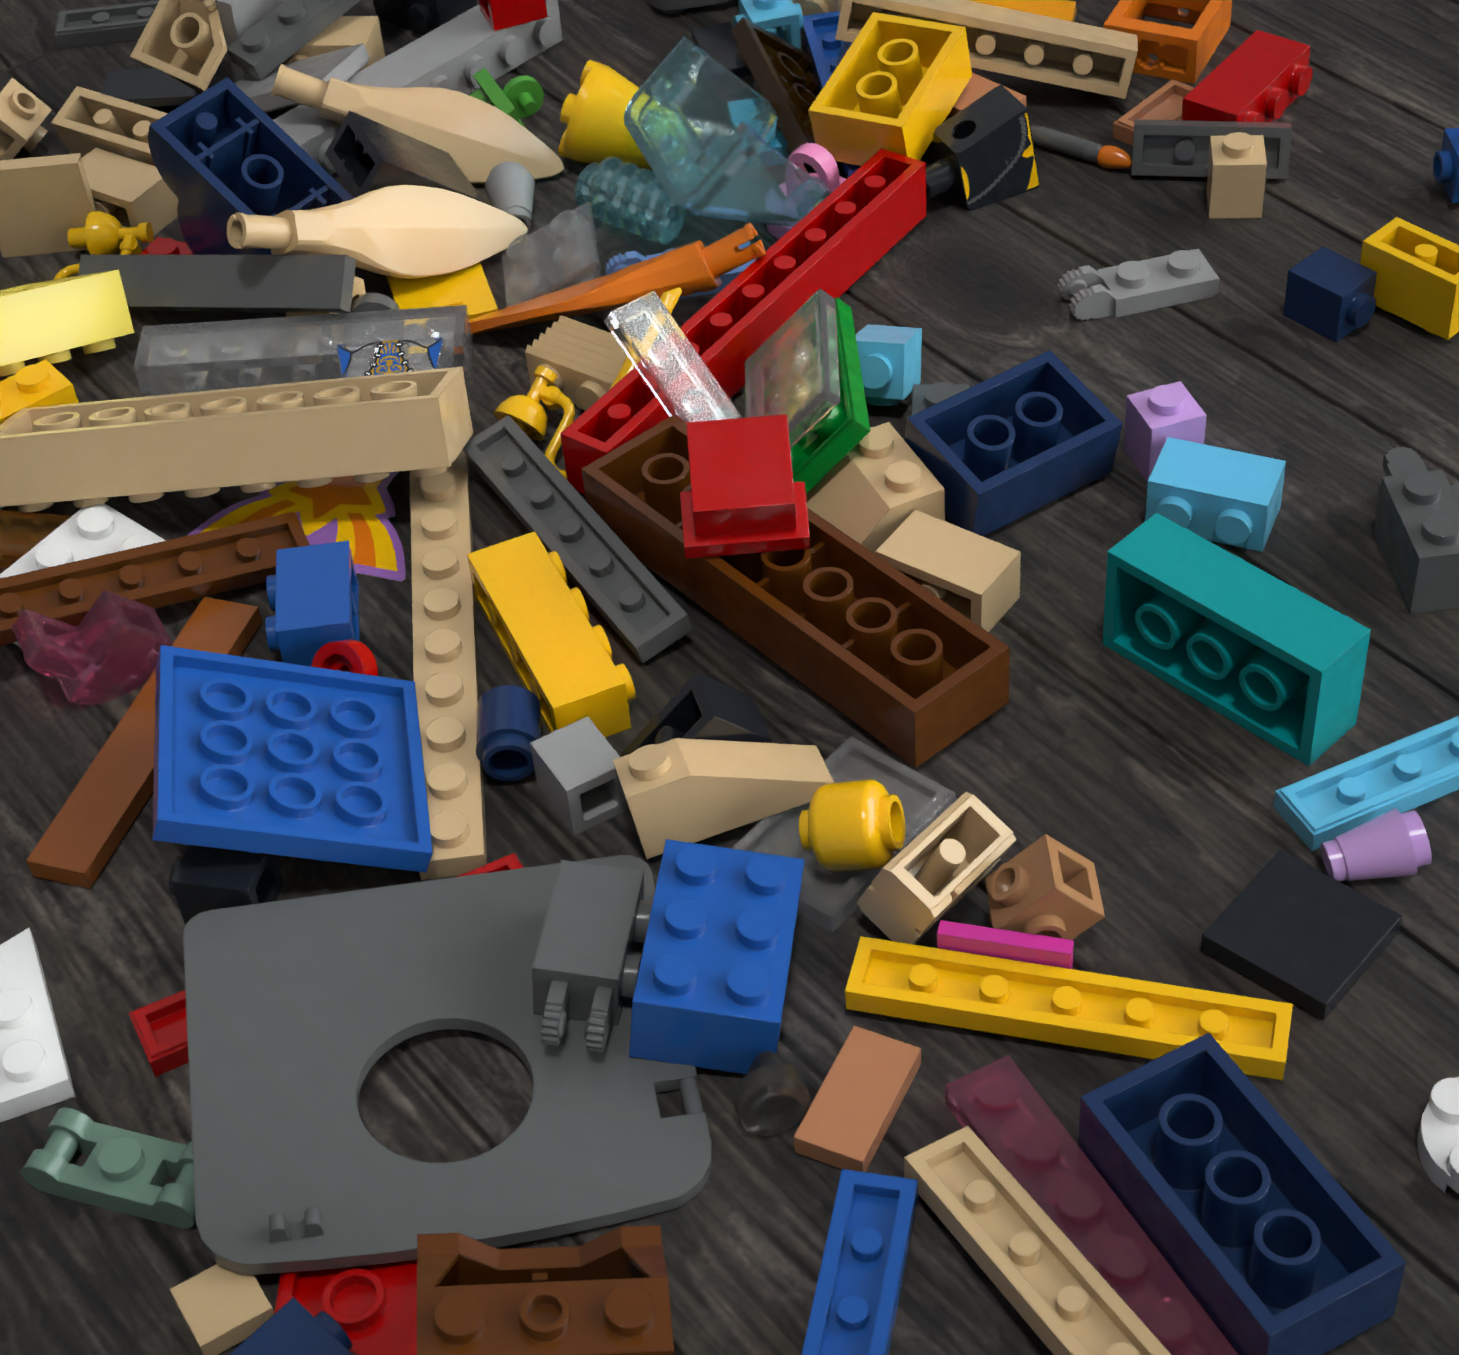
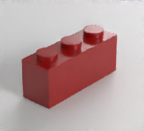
(1252, 82)

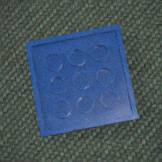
(288, 761)

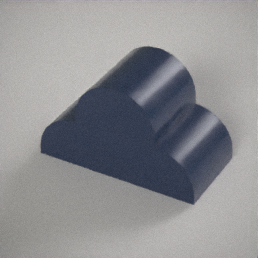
(233, 159)

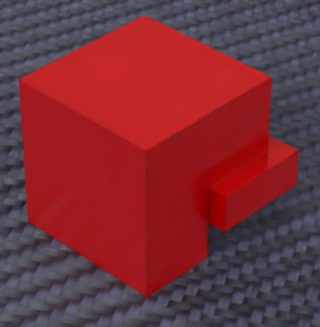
(742, 489)

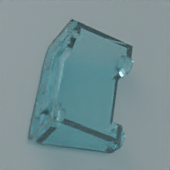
(711, 143)

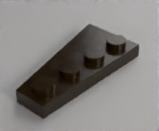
(780, 79)

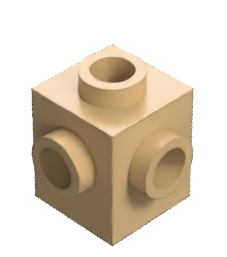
(20, 120)

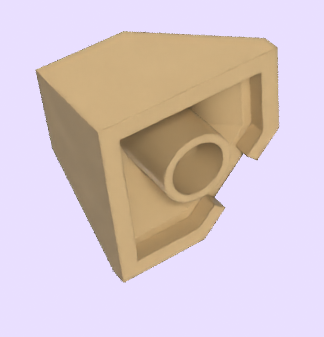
(183, 41)

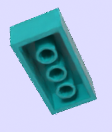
(1234, 638)

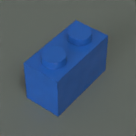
(312, 600)

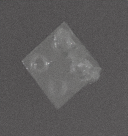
(552, 256)

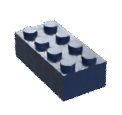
(1239, 1204)

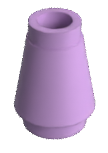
(1379, 848)

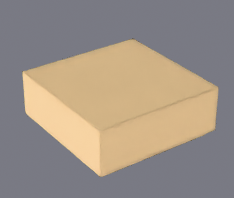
(221, 1308)

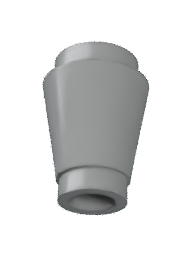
(512, 190)

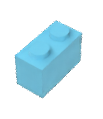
(1217, 492)

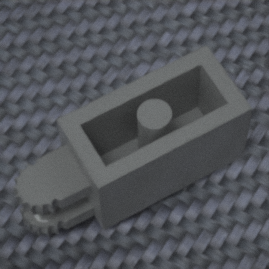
(1419, 531)
(589, 950)

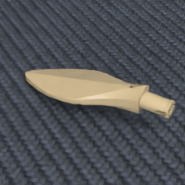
(459, 124)
(387, 231)

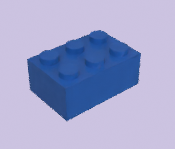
(715, 957)

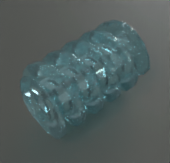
(629, 199)

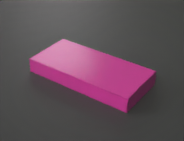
(1005, 944)

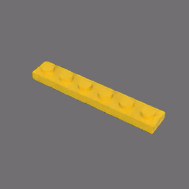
(1064, 1005)

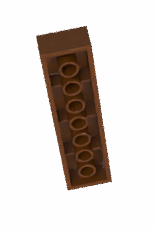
(823, 613)

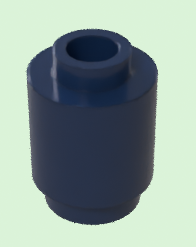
(504, 728)

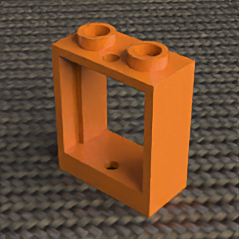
(1179, 50)

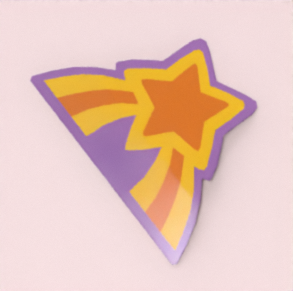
(331, 514)

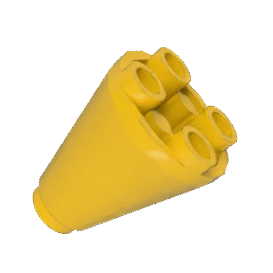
(597, 119)

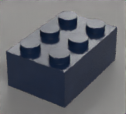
(1014, 443)

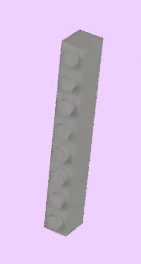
(437, 60)

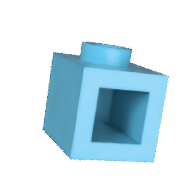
(889, 362)

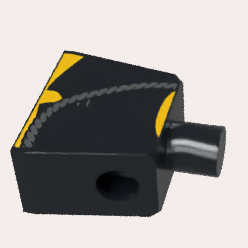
(984, 152)

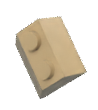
(876, 489)

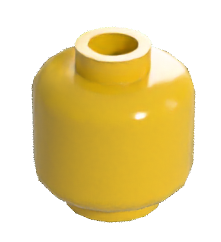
(853, 825)

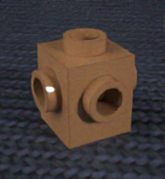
(1045, 892)

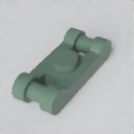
(121, 1172)

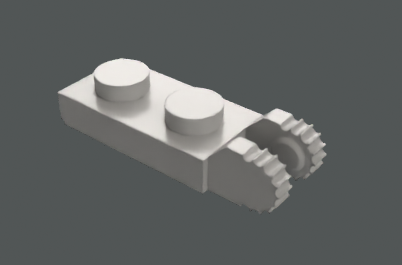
(1139, 285)

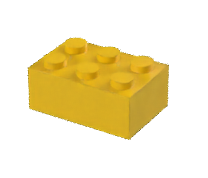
(891, 89)

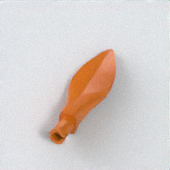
(687, 267)

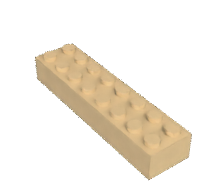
(234, 439)

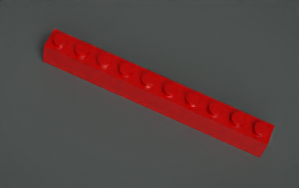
(821, 251)

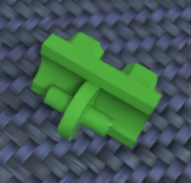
(519, 98)

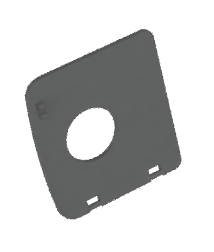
(307, 997)

